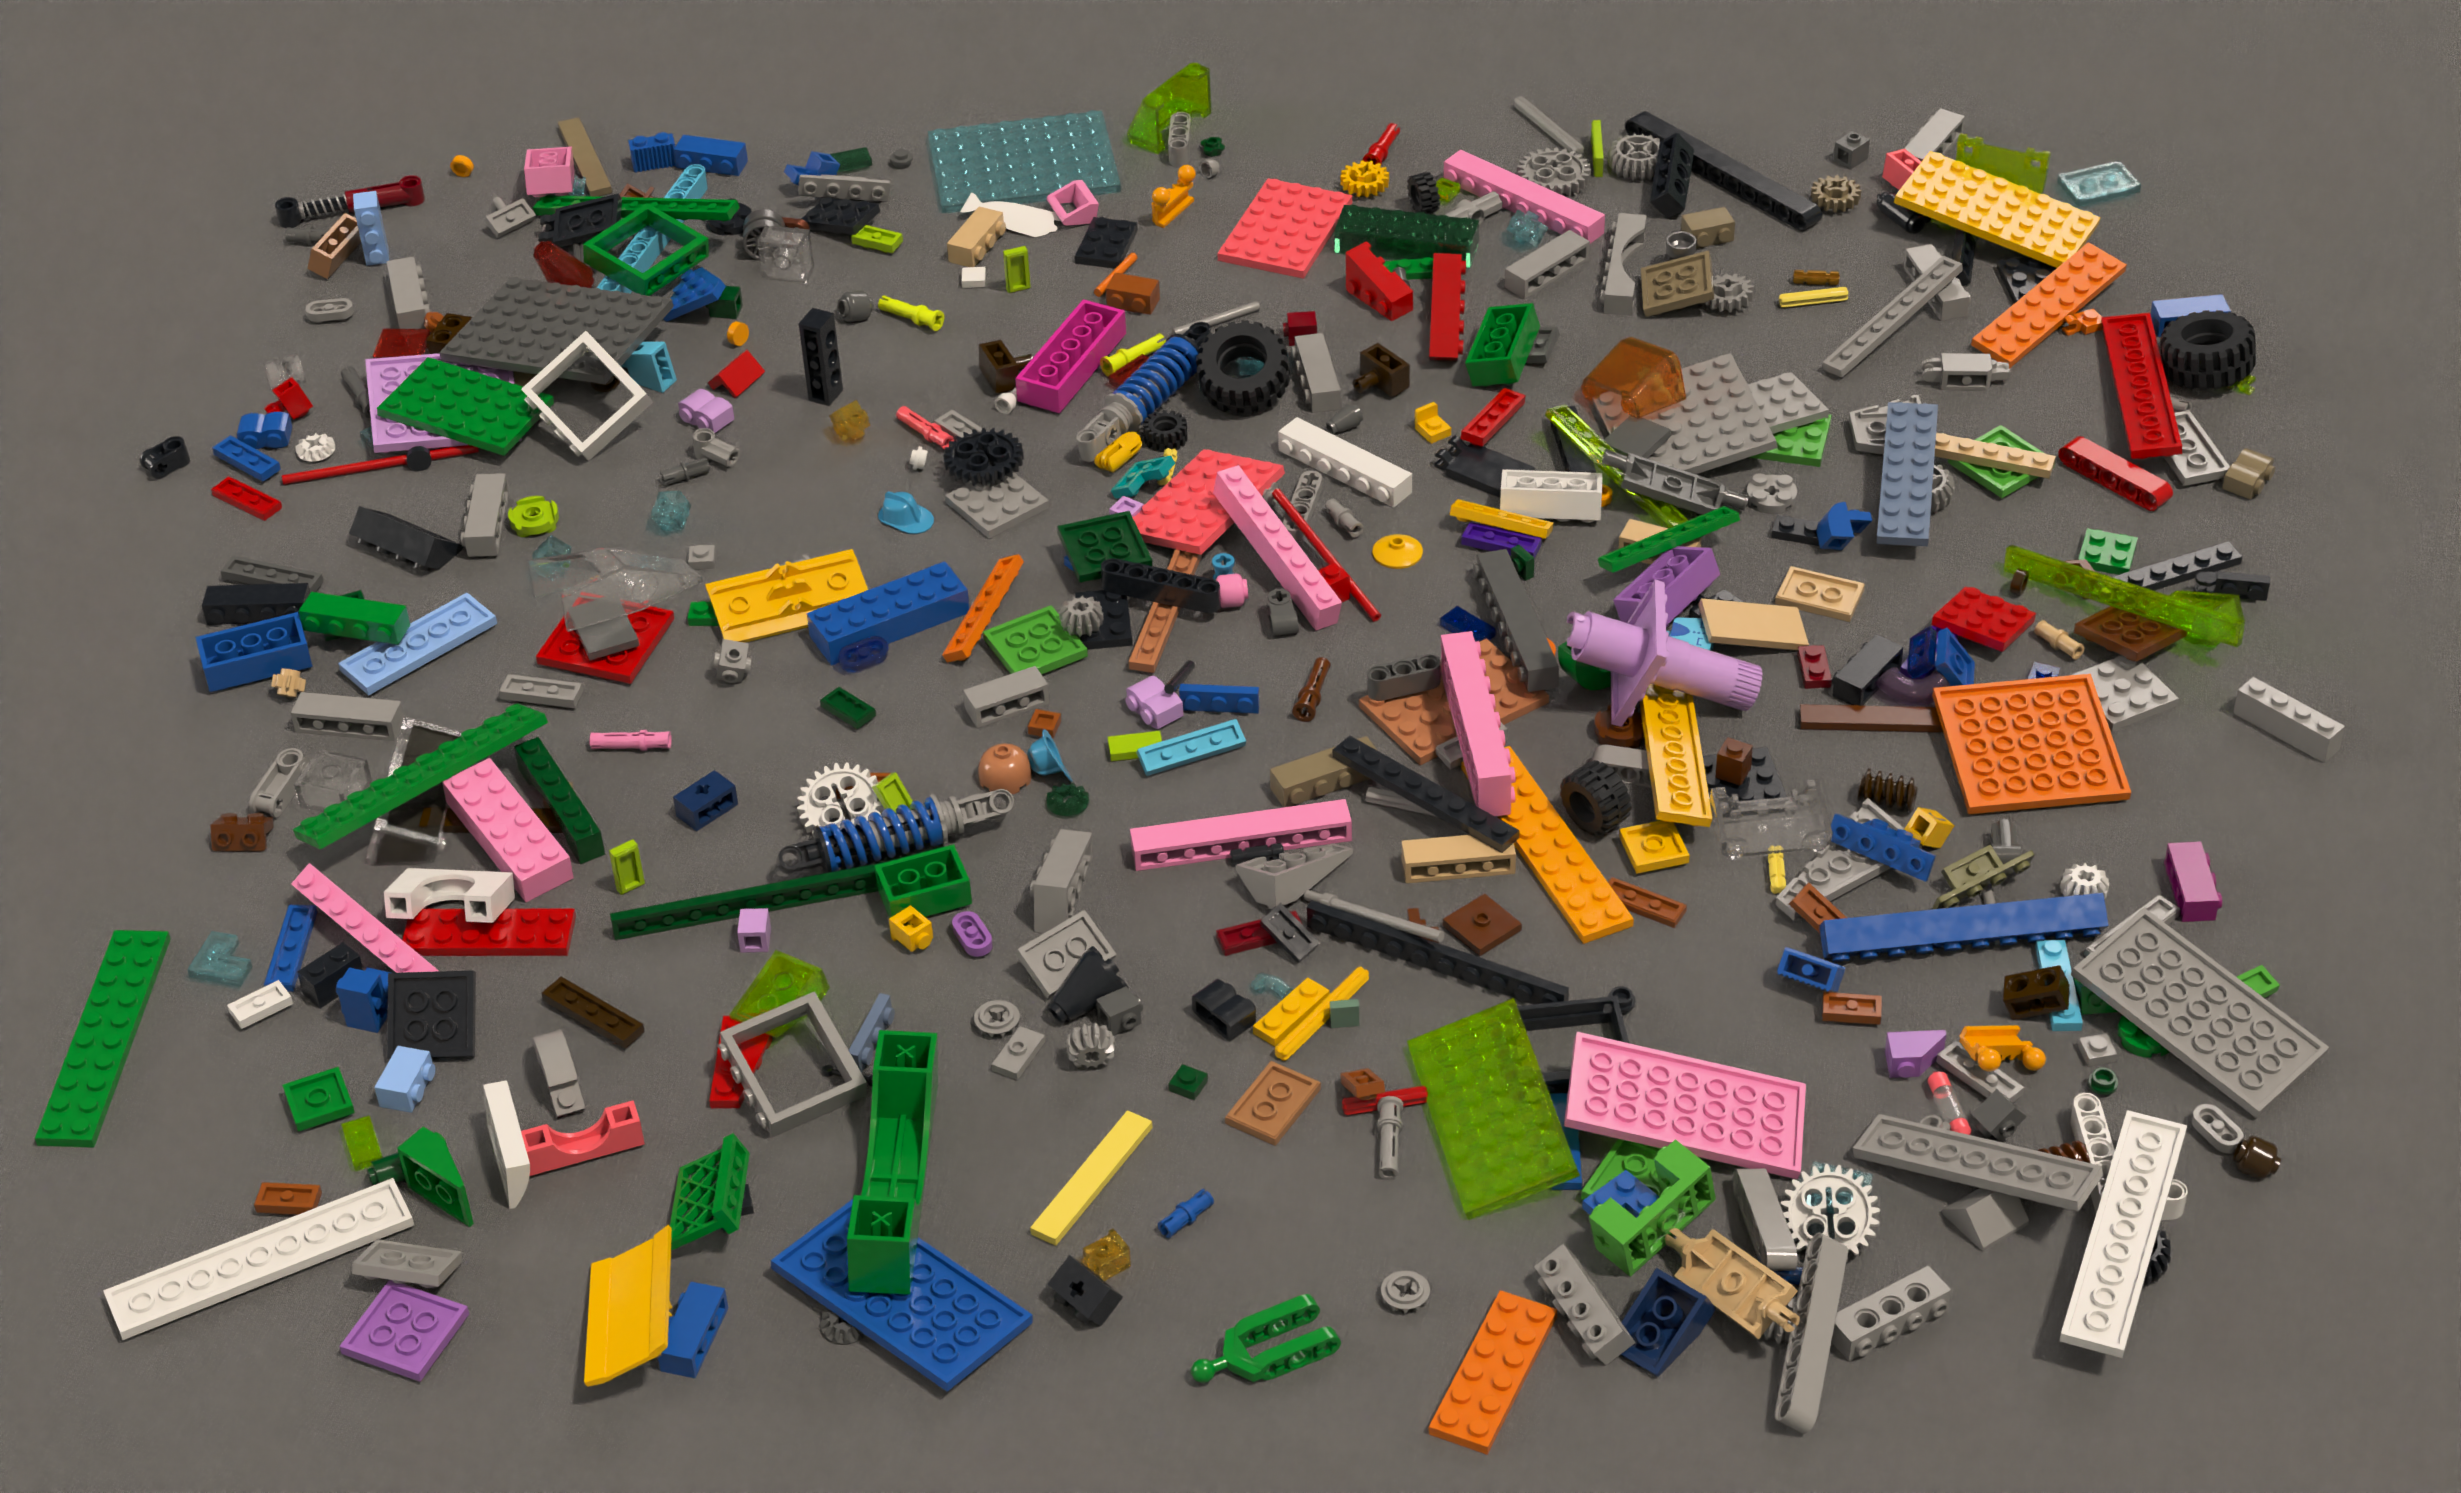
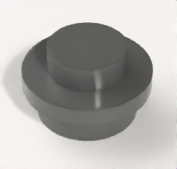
(901, 158)

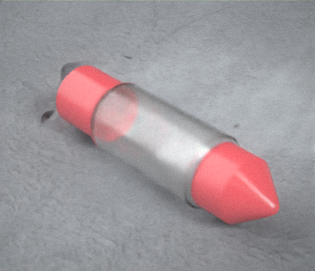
(1948, 1103)

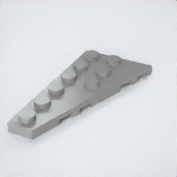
(1837, 867)

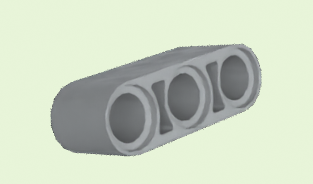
(1179, 139)
(1626, 762)

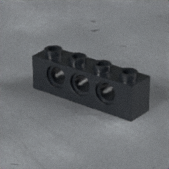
(1672, 175)
(820, 356)

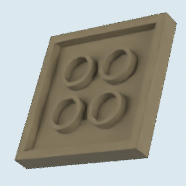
(1677, 283)

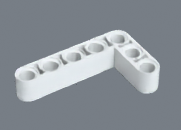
(2092, 1130)

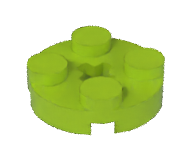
(544, 520)

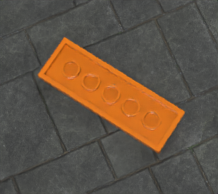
(1493, 1372)

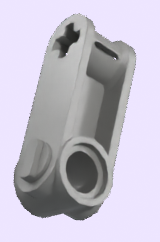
(277, 785)

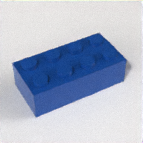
(253, 651)

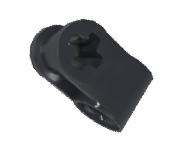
(167, 457)

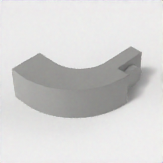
(559, 1072)

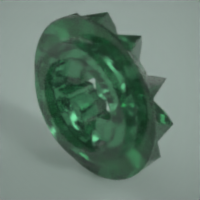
(1072, 806)

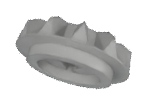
(997, 1009)
(1400, 1282)

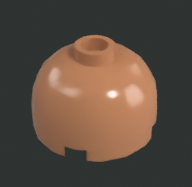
(1004, 768)

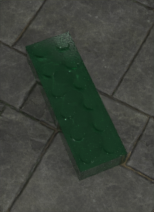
(1405, 234)

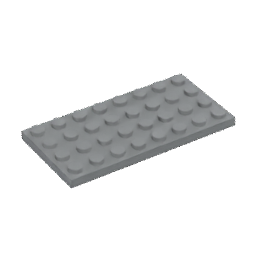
(2200, 1012)

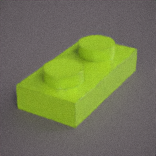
(878, 239)

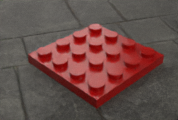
(566, 651)

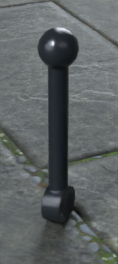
(828, 1070)

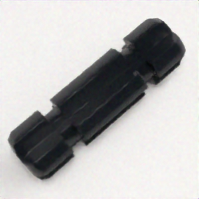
(1238, 856)

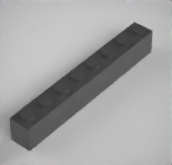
(1516, 620)

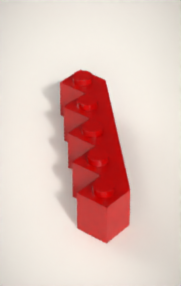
(1447, 307)

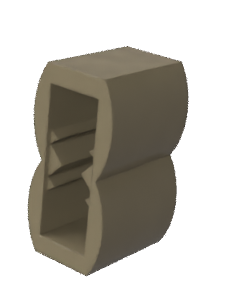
(2249, 473)

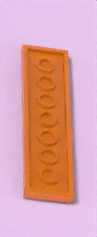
(2047, 304)

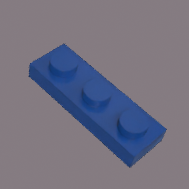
(246, 458)
(1219, 698)

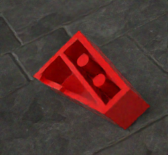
(1375, 284)

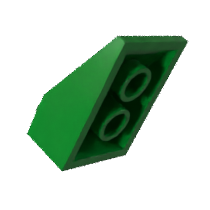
(433, 1174)

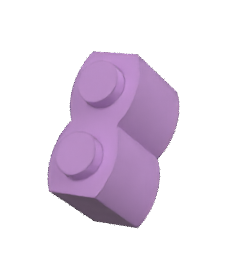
(706, 410)
(1153, 703)

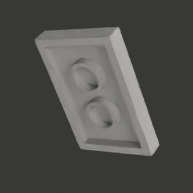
(1058, 950)
(407, 1263)

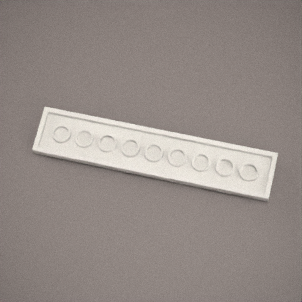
(2123, 1234)
(257, 1258)

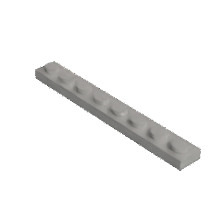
(1892, 316)

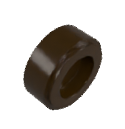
(2019, 582)

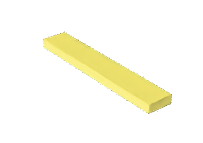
(1091, 1178)

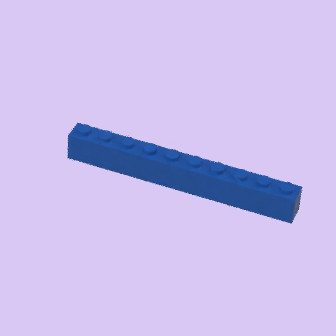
(1963, 926)

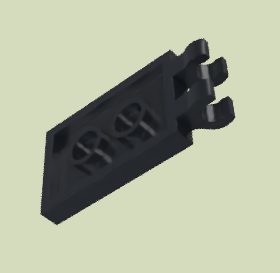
(581, 220)
(1477, 465)

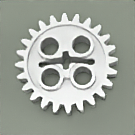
(819, 812)
(1857, 1211)

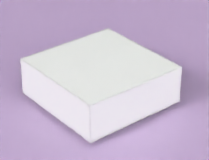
(973, 277)

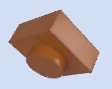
(1044, 720)

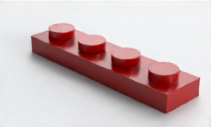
(1493, 417)

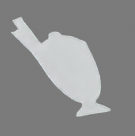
(1018, 217)

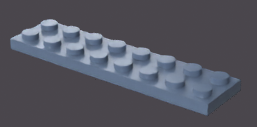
(1907, 474)

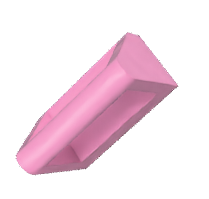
(1082, 199)

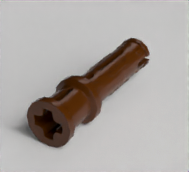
(1318, 671)

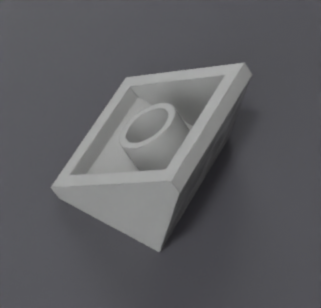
(1987, 1216)

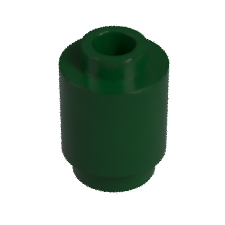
(385, 1169)

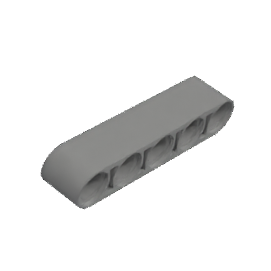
(1764, 1219)

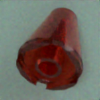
(561, 266)

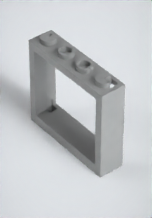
(810, 1109)

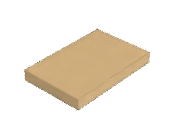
(1820, 593)

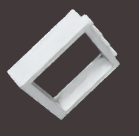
(614, 425)

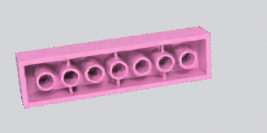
(1477, 723)

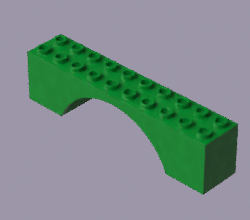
(889, 1209)

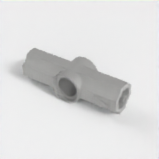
(1478, 208)

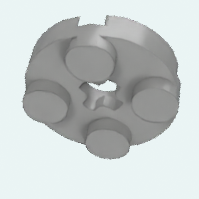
(1781, 486)

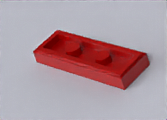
(246, 498)

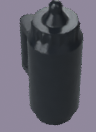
(1907, 219)

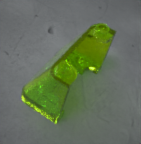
(1184, 92)

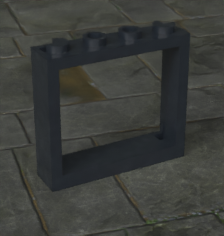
(1573, 1014)

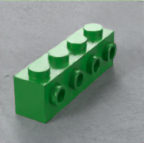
(354, 618)

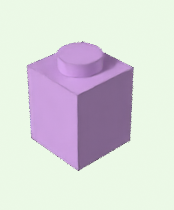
(754, 930)

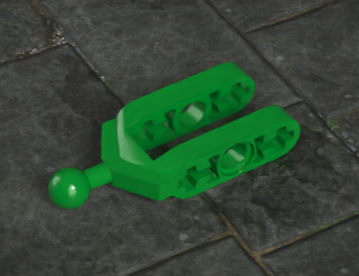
(1278, 1359)

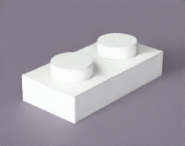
(260, 1004)

